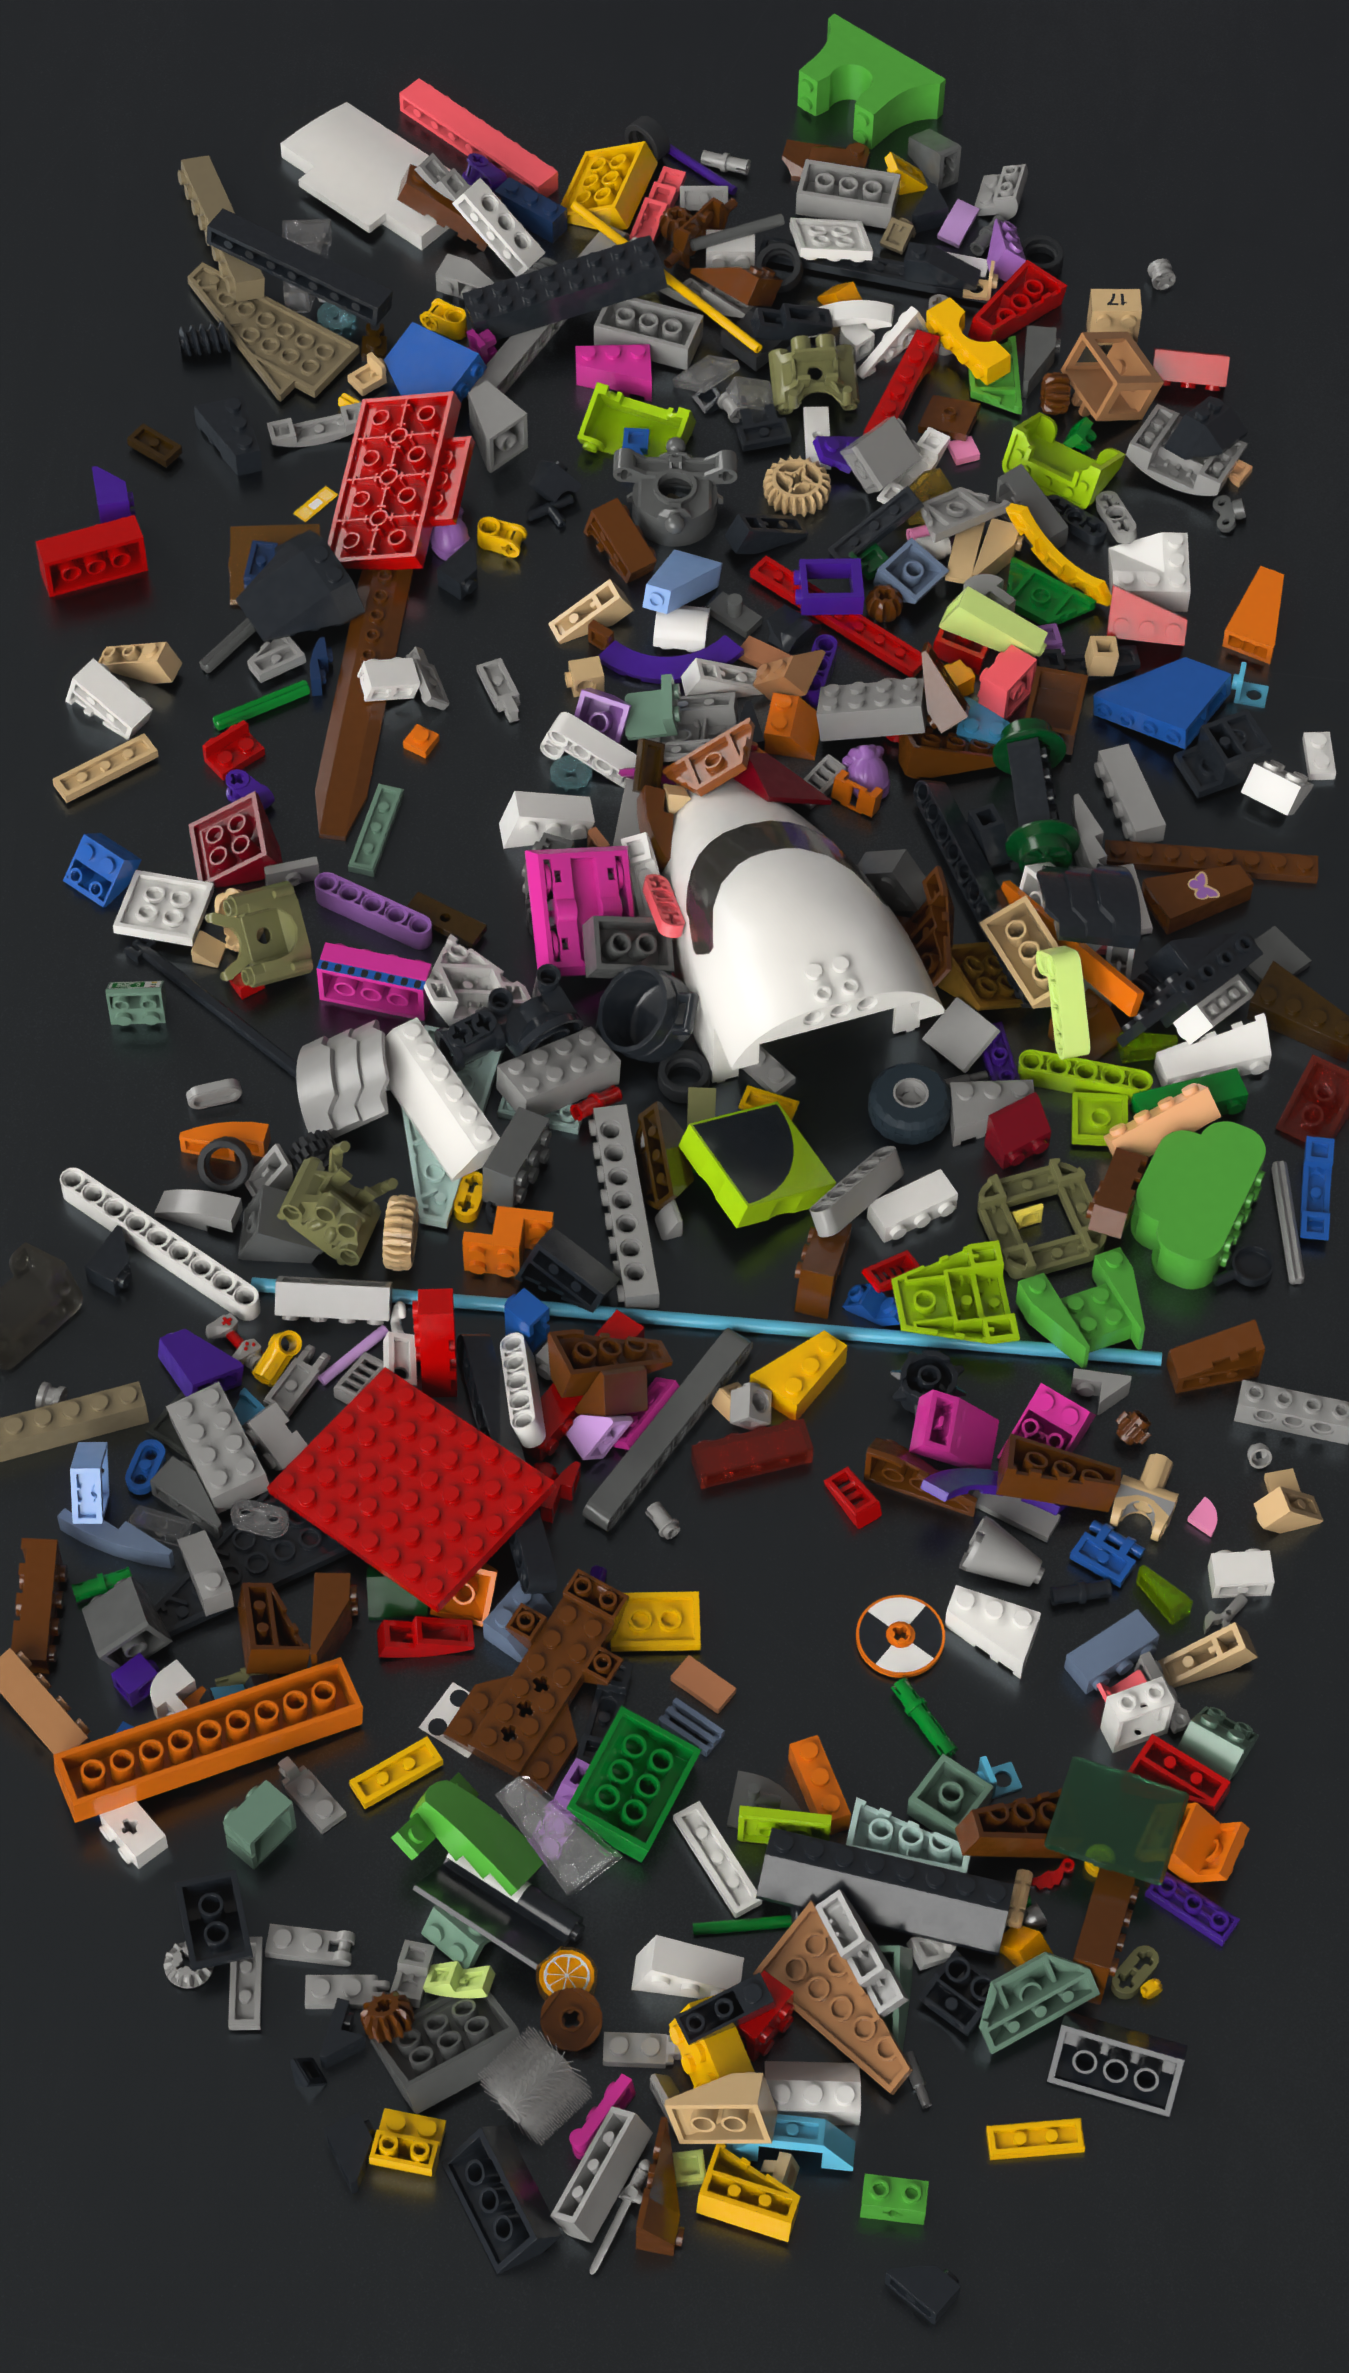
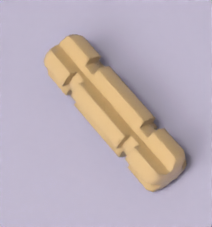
(1019, 1898)

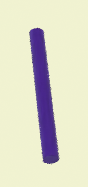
(701, 169)

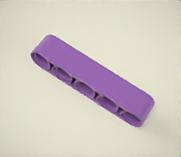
(373, 910)

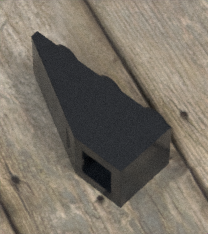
(726, 2010)

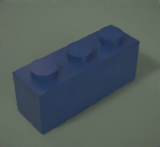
(533, 210)

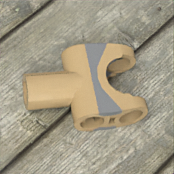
(1147, 1496)

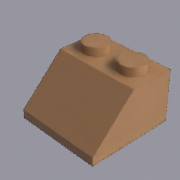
(788, 675)

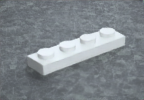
(717, 1859)

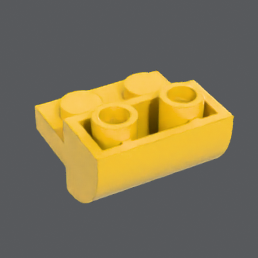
(408, 2142)

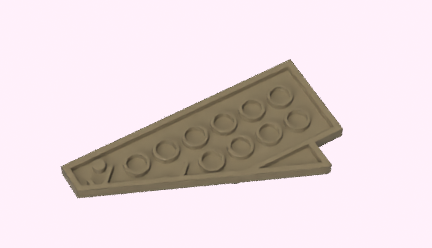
(275, 340)

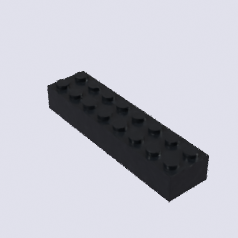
(566, 289)

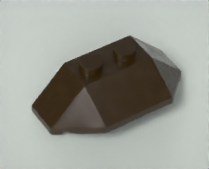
(660, 1162)

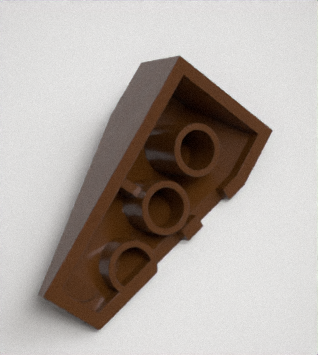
(941, 755)
(579, 1358)
(904, 1472)

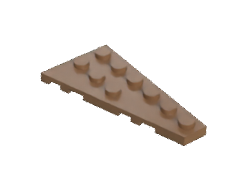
(833, 1999)

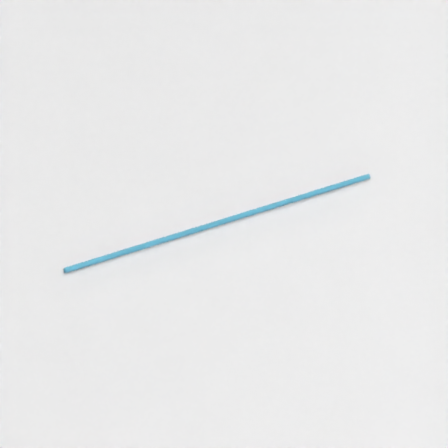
(778, 1327)

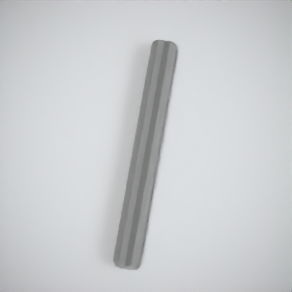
(1288, 1222)

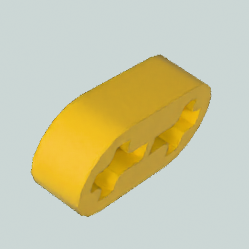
(464, 1195)

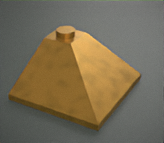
(978, 978)

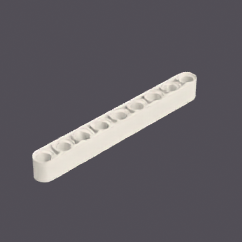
(166, 1253)

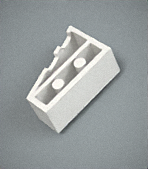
(109, 699)
(994, 1626)

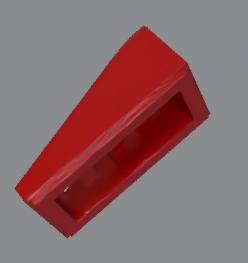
(901, 1260)
(862, 1512)

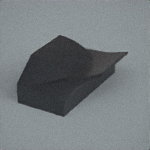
(790, 629)

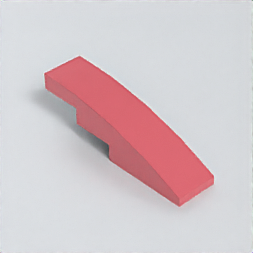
(662, 196)

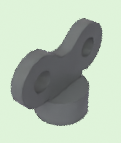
(1229, 512)

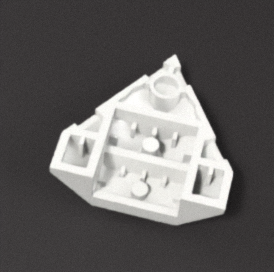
(463, 983)

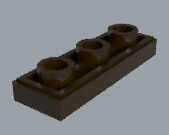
(448, 920)

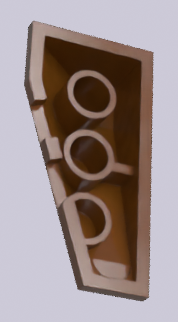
(659, 2215)

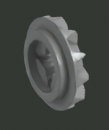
(183, 1976)

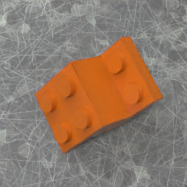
(505, 1248)
(1206, 1847)

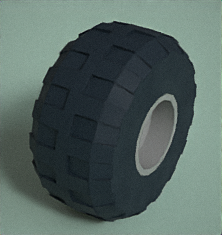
(909, 1103)

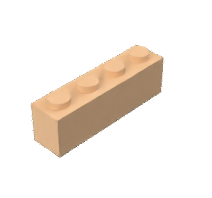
(1186, 1111)

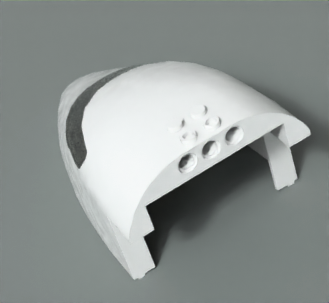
(780, 930)

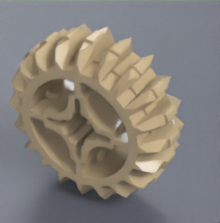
(797, 486)
(400, 1232)

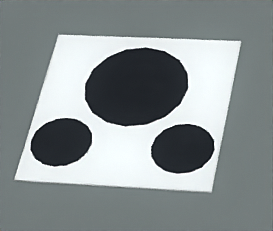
(442, 1715)

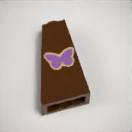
(1195, 895)

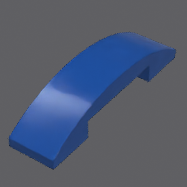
(1316, 1188)

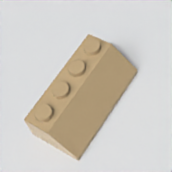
(1017, 936)

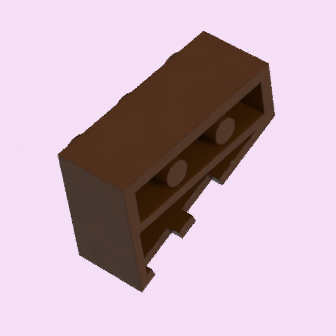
(621, 540)
(1116, 1195)
(819, 1271)
(1217, 1359)
(267, 1634)

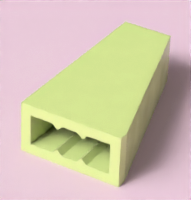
(991, 624)

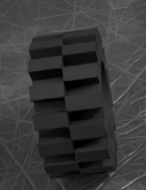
(313, 1145)

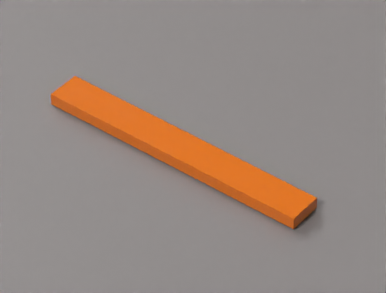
(1094, 967)

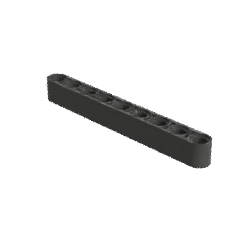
(667, 1430)

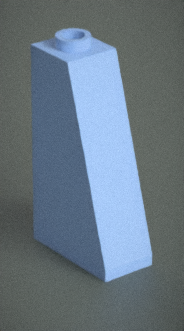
(680, 581)

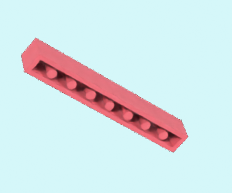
(474, 135)

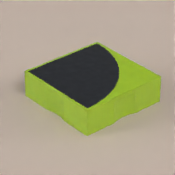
(756, 1163)

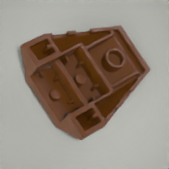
(933, 927)

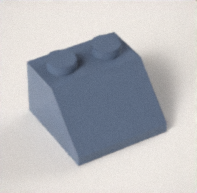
(911, 572)
(495, 1623)

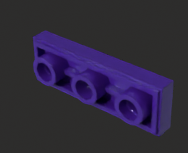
(999, 1058)
(1206, 1918)

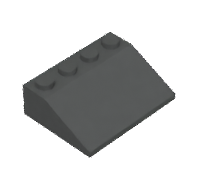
(448, 2048)

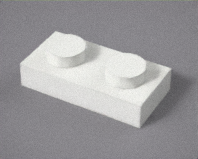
(1319, 756)

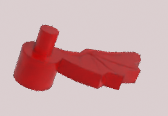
(1055, 1877)

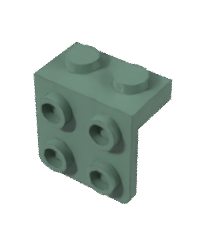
(654, 712)
(454, 1937)

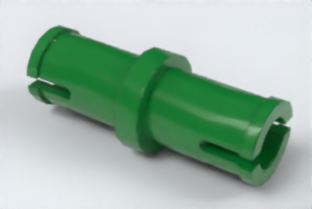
(99, 1585)

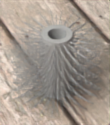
(536, 2086)

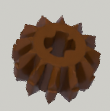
(1055, 393)
(387, 2016)

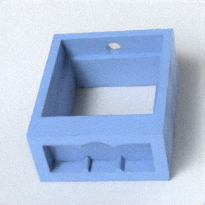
(89, 1484)

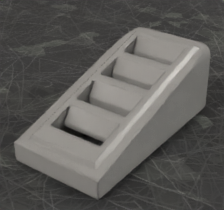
(828, 768)
(343, 1392)

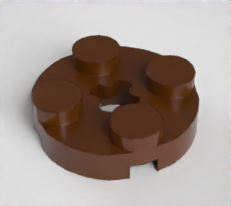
(568, 2001)

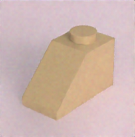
(1287, 1510)

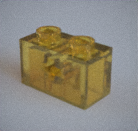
(928, 486)

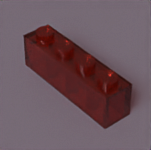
(752, 1453)

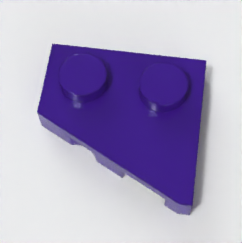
(829, 449)

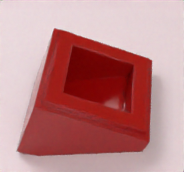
(244, 990)

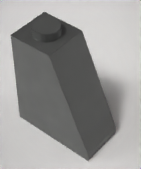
(935, 157)

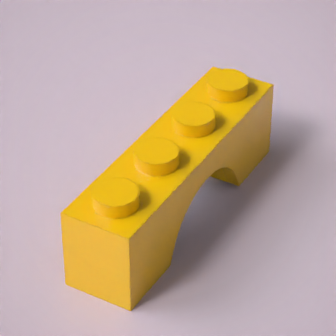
(985, 359)

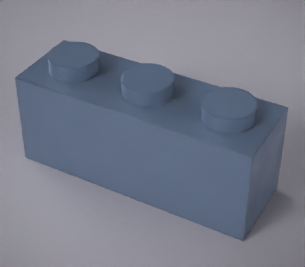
(1111, 1651)

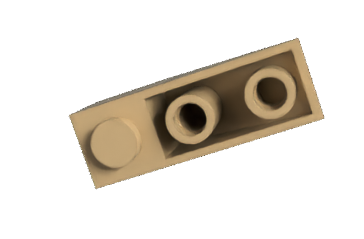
(144, 662)

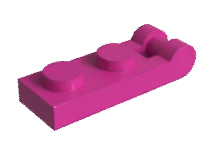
(617, 2095)

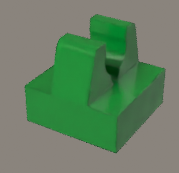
(1079, 434)

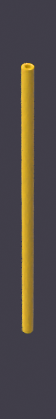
(673, 282)

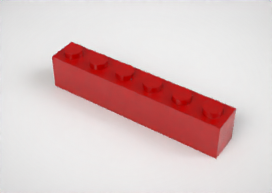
(561, 1412)

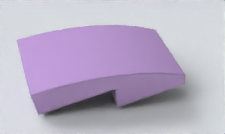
(958, 223)

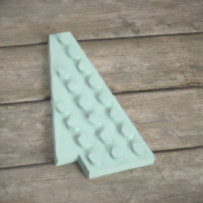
(431, 1183)

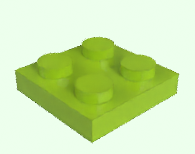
(1095, 1115)

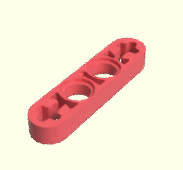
(663, 906)

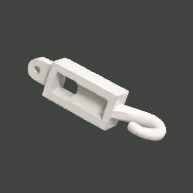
(398, 1347)

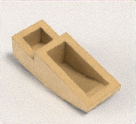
(965, 553)

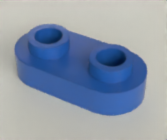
(145, 1469)

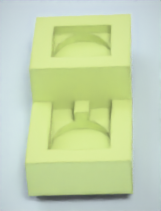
(453, 1981)

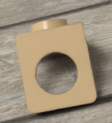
(987, 286)

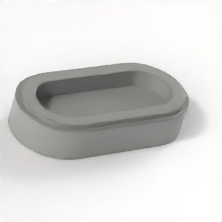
(214, 1093)

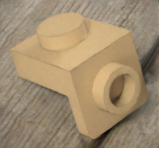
(369, 376)

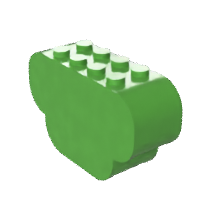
(1198, 1200)

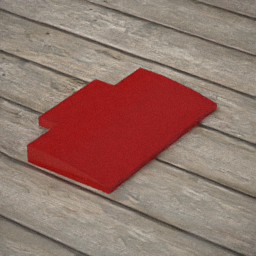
(402, 481)

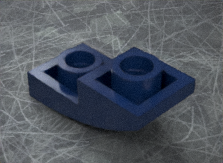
(319, 666)

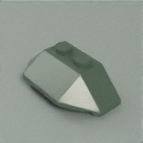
(1033, 1997)

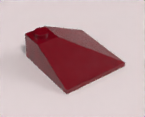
(776, 782)
(234, 843)

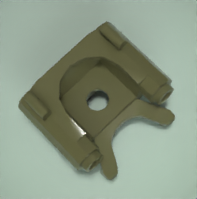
(792, 382)
(287, 945)
(331, 1209)

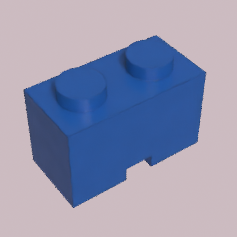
(528, 1317)

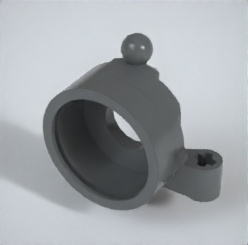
(681, 519)

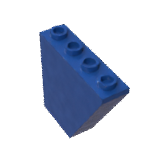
(432, 364)
(1166, 701)

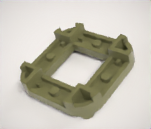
(1059, 1254)

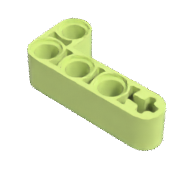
(1067, 1000)

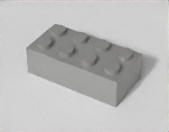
(847, 193)
(669, 330)
(872, 709)
(559, 1073)
(218, 1447)

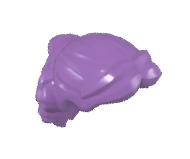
(449, 538)
(867, 768)

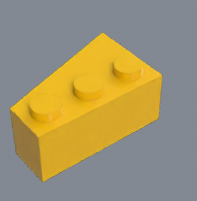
(746, 2197)

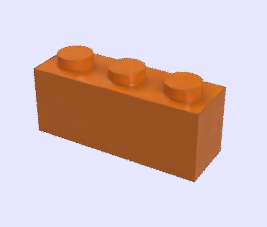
(819, 1782)

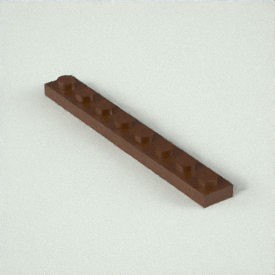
(1192, 858)

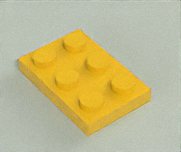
(659, 1622)

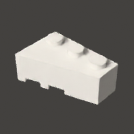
(534, 813)
(684, 1969)

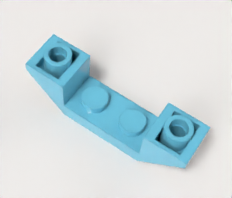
(806, 2135)

